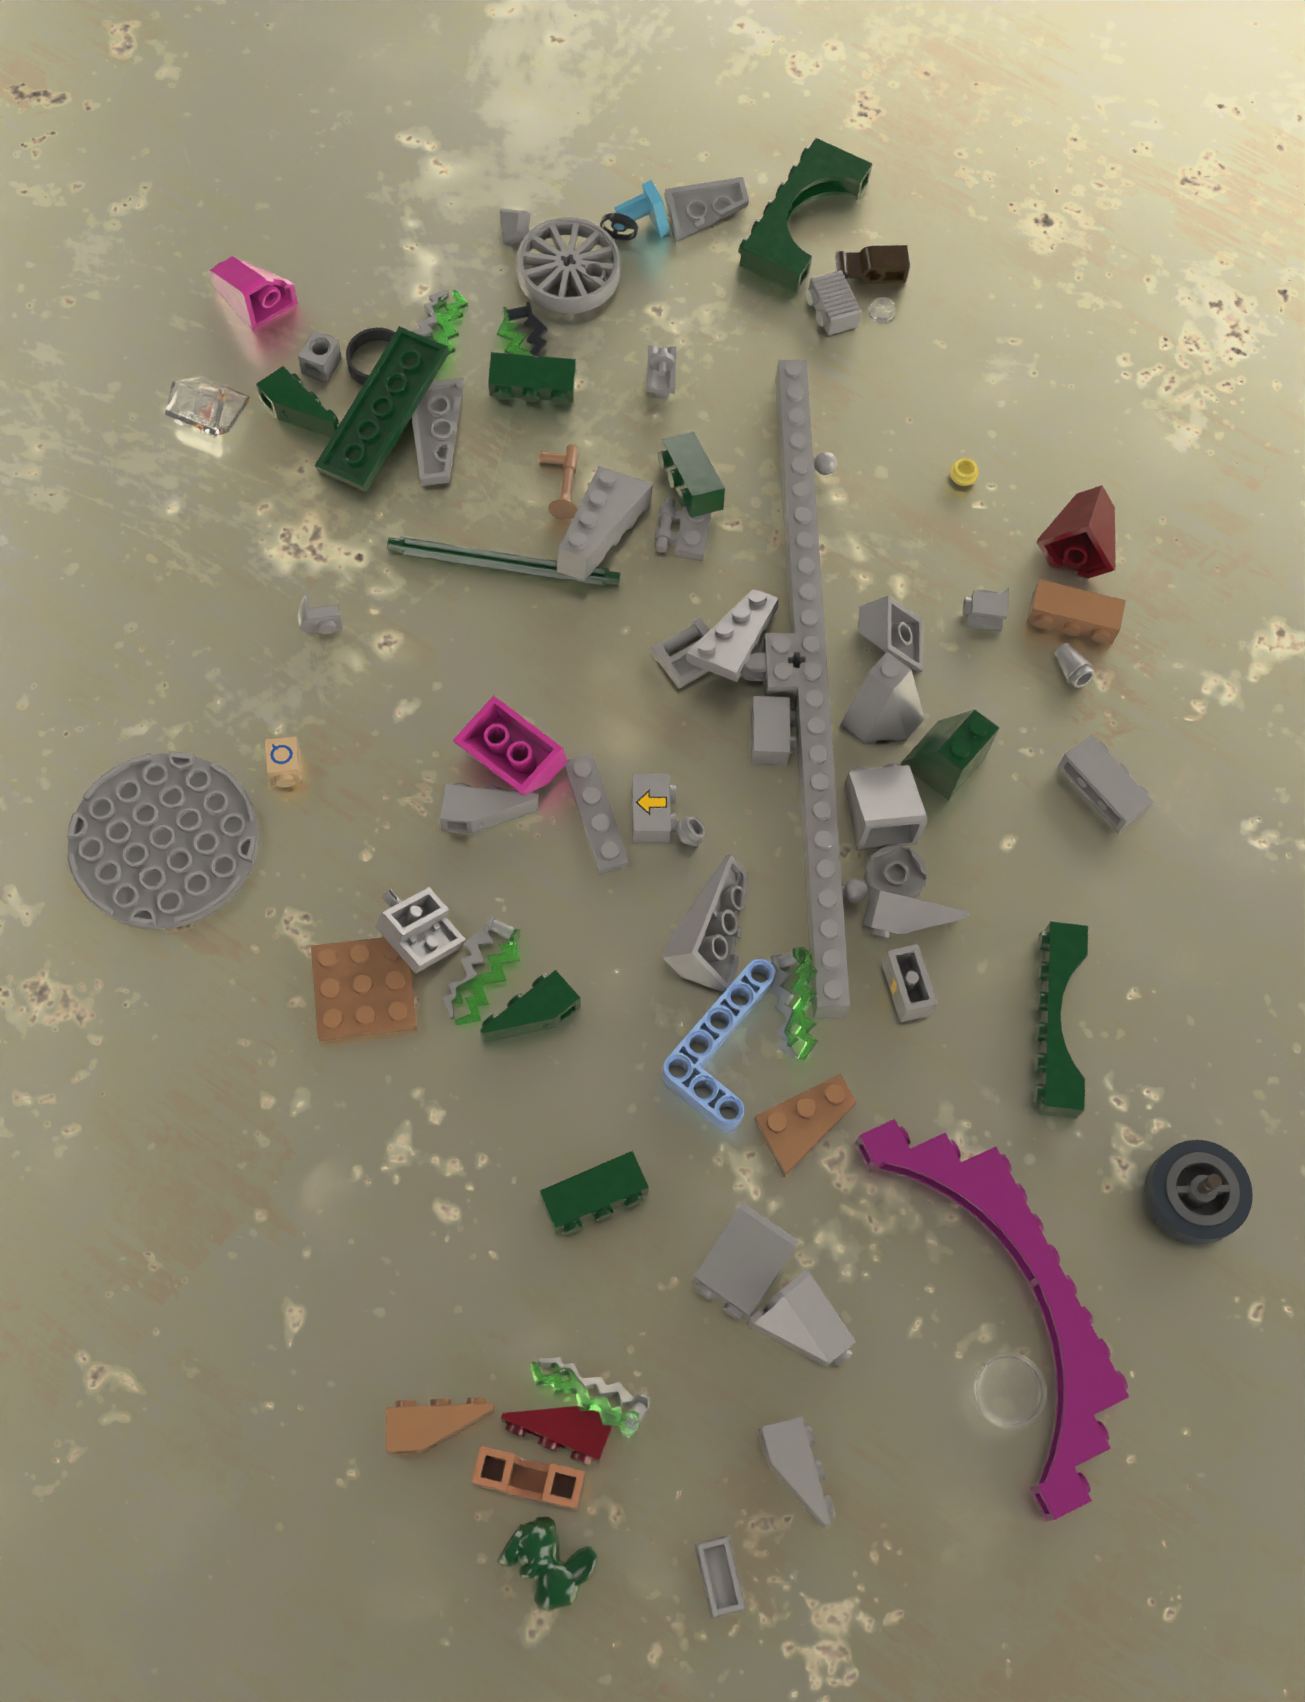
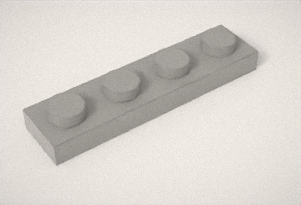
(596, 814)

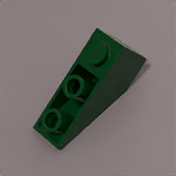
(290, 402)
(537, 1010)

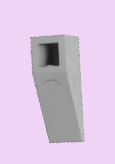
(476, 809)
(792, 1461)

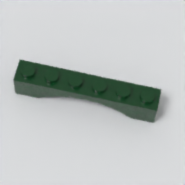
(1060, 1082)

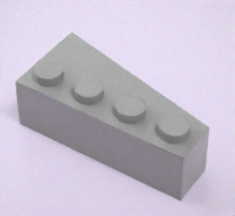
(601, 519)

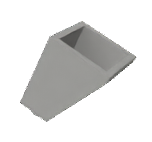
(884, 807)
(744, 1262)

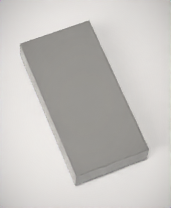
(720, 1577)

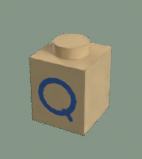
(283, 761)

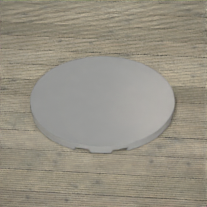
(163, 840)

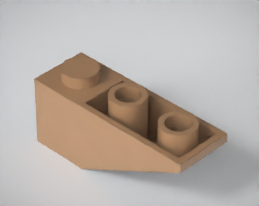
(421, 1428)

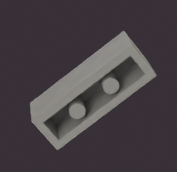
(1105, 783)

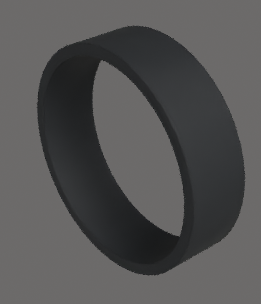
(360, 339)

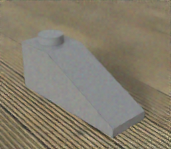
(903, 914)

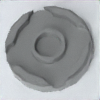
(896, 871)

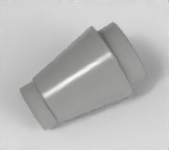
(1074, 666)

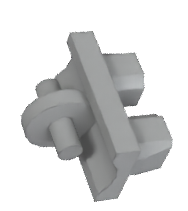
(661, 371)

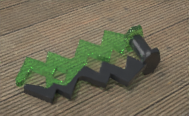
(507, 331)

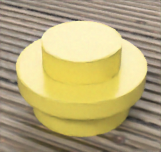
(964, 472)

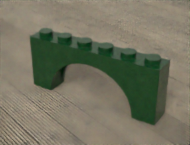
(820, 173)

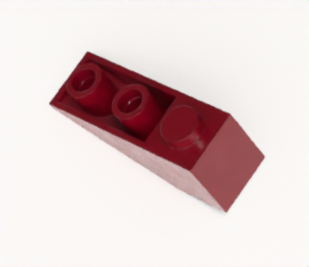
(565, 1428)

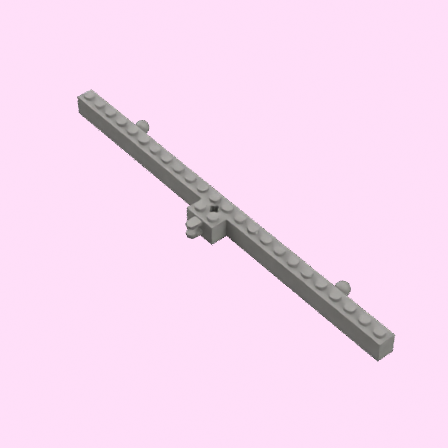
(797, 668)

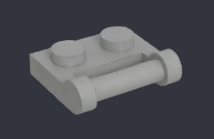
(677, 666)

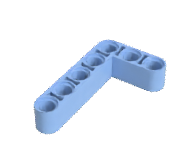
(713, 1039)

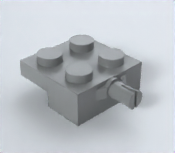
(419, 928)

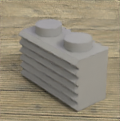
(833, 303)

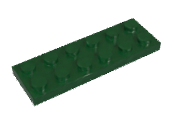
(382, 409)

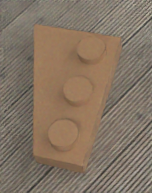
(803, 1120)

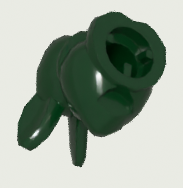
(536, 1553)

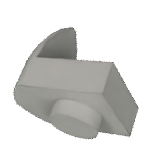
(319, 619)

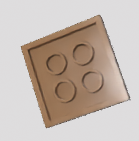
(361, 989)

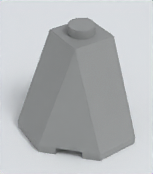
(885, 704)
(805, 1322)

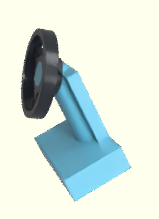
(627, 213)

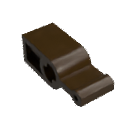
(876, 264)

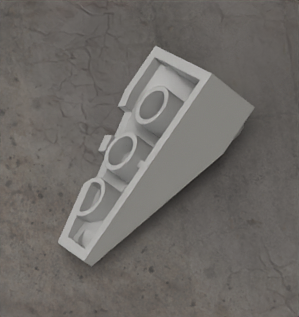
(707, 935)

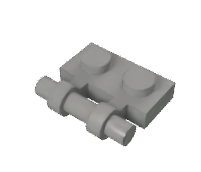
(692, 533)

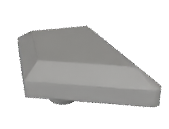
(514, 225)

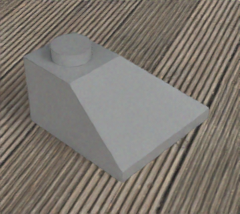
(893, 630)

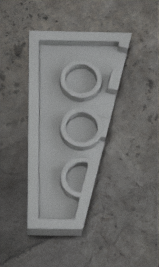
(436, 430)
(731, 640)

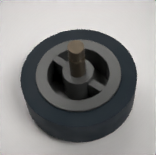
(1198, 1192)

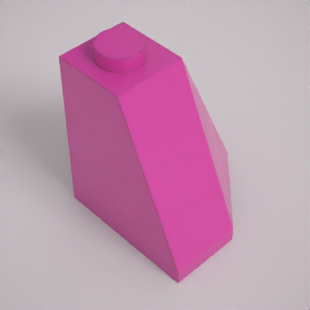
(252, 291)

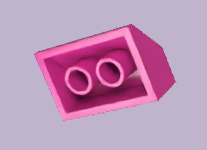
(511, 747)

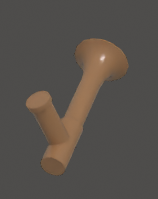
(563, 507)

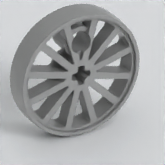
(568, 266)

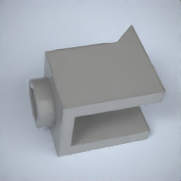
(986, 609)

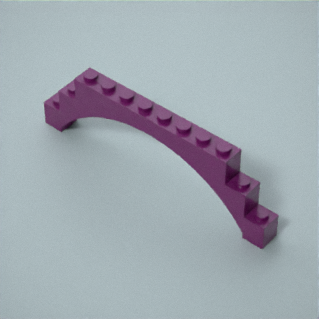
(1082, 1363)

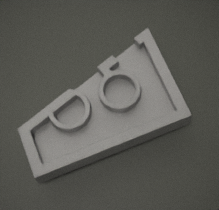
(704, 204)

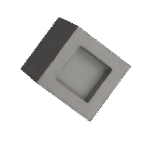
(319, 356)

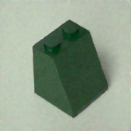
(952, 751)

